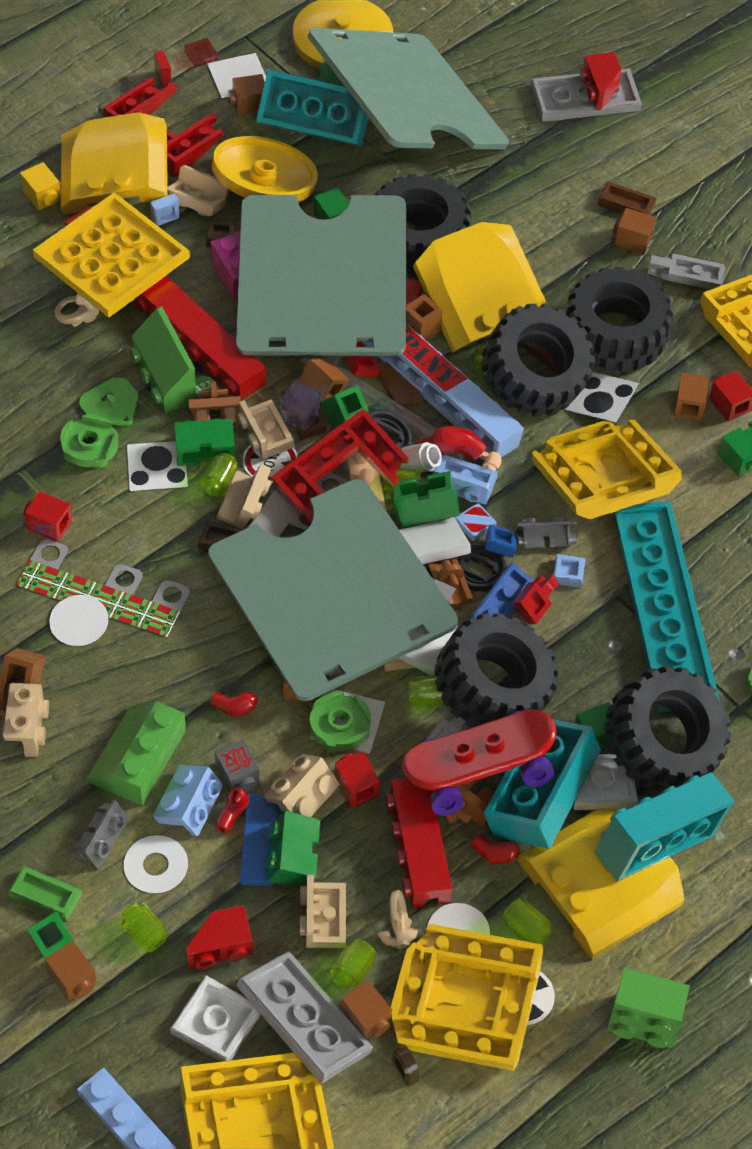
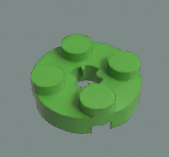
(93, 454)
(336, 737)

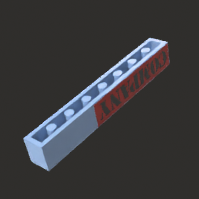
(455, 394)

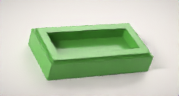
(44, 893)

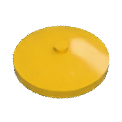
(335, 15)
(263, 168)

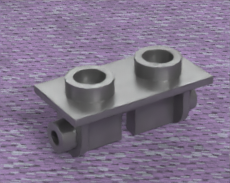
(534, 532)
(107, 826)

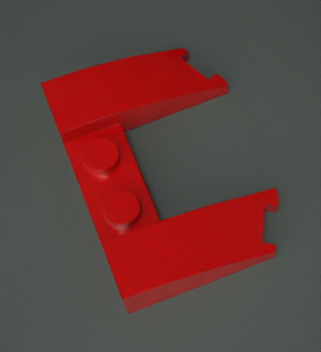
(181, 149)
(359, 434)

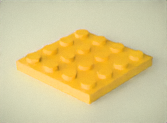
(111, 254)

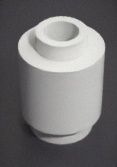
(422, 457)

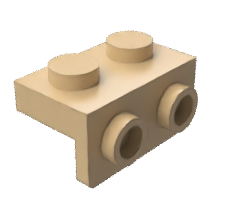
(199, 191)
(265, 428)
(243, 497)
(25, 715)
(303, 786)
(325, 914)

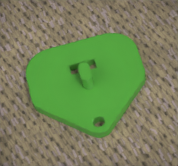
(120, 401)

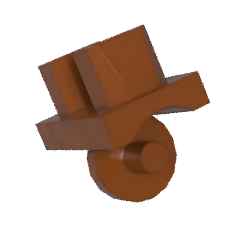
(214, 402)
(451, 573)
(473, 805)

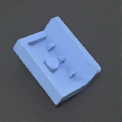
(470, 480)
(189, 798)

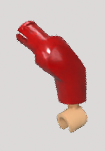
(464, 441)

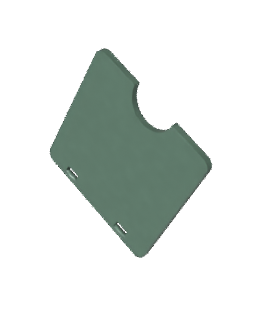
(406, 88)
(322, 279)
(334, 593)

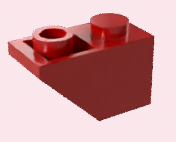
(601, 76)
(221, 938)

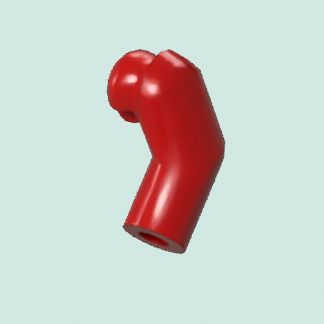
(235, 706)
(233, 807)
(496, 853)

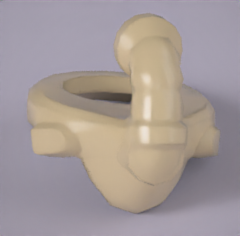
(85, 312)
(400, 924)

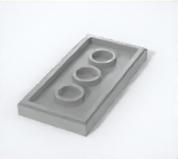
(567, 97)
(304, 1017)

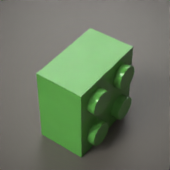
(648, 1008)

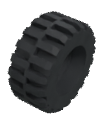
(429, 201)
(626, 294)
(555, 334)
(507, 645)
(694, 706)

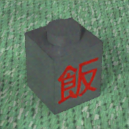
(237, 767)

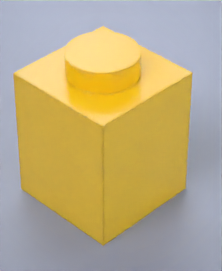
(40, 186)

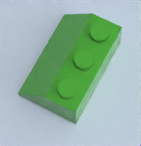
(163, 362)
(139, 751)

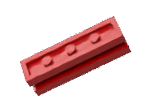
(420, 844)

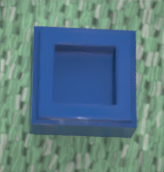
(500, 541)

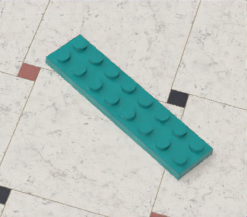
(662, 590)

